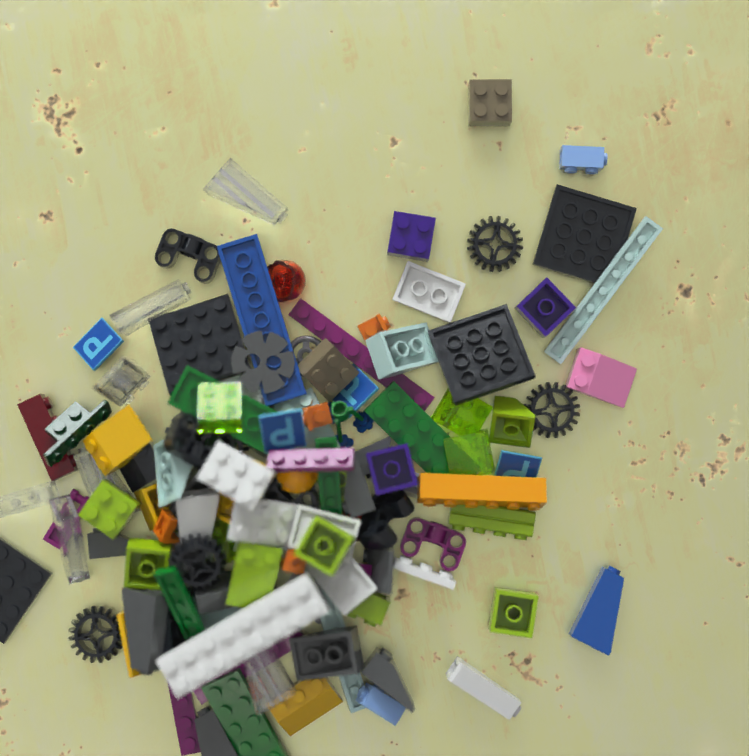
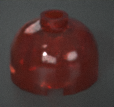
(287, 279)

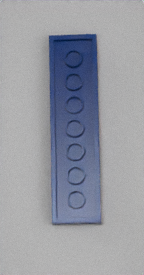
(258, 307)

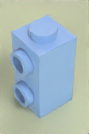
(582, 158)
(380, 703)

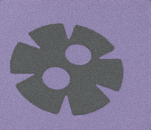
(272, 347)

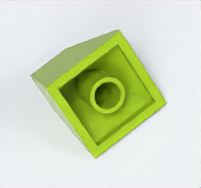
(511, 422)

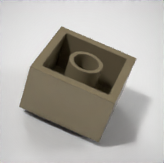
(490, 102)
(327, 369)

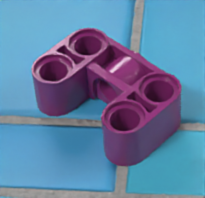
(435, 534)

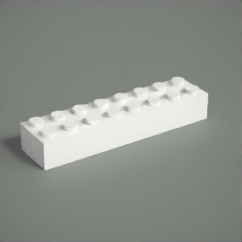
(243, 634)

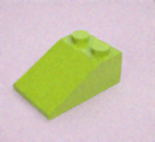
(252, 573)

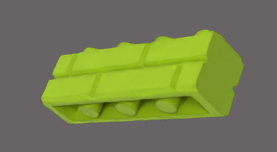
(499, 520)

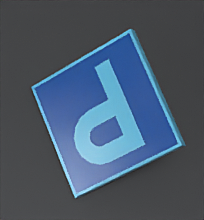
(98, 344)
(357, 391)
(283, 430)
(517, 465)

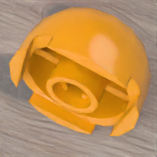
(297, 481)

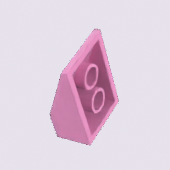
(600, 377)

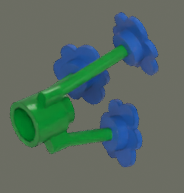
(340, 412)

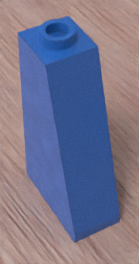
(599, 613)

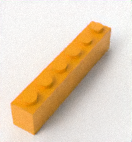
(481, 491)

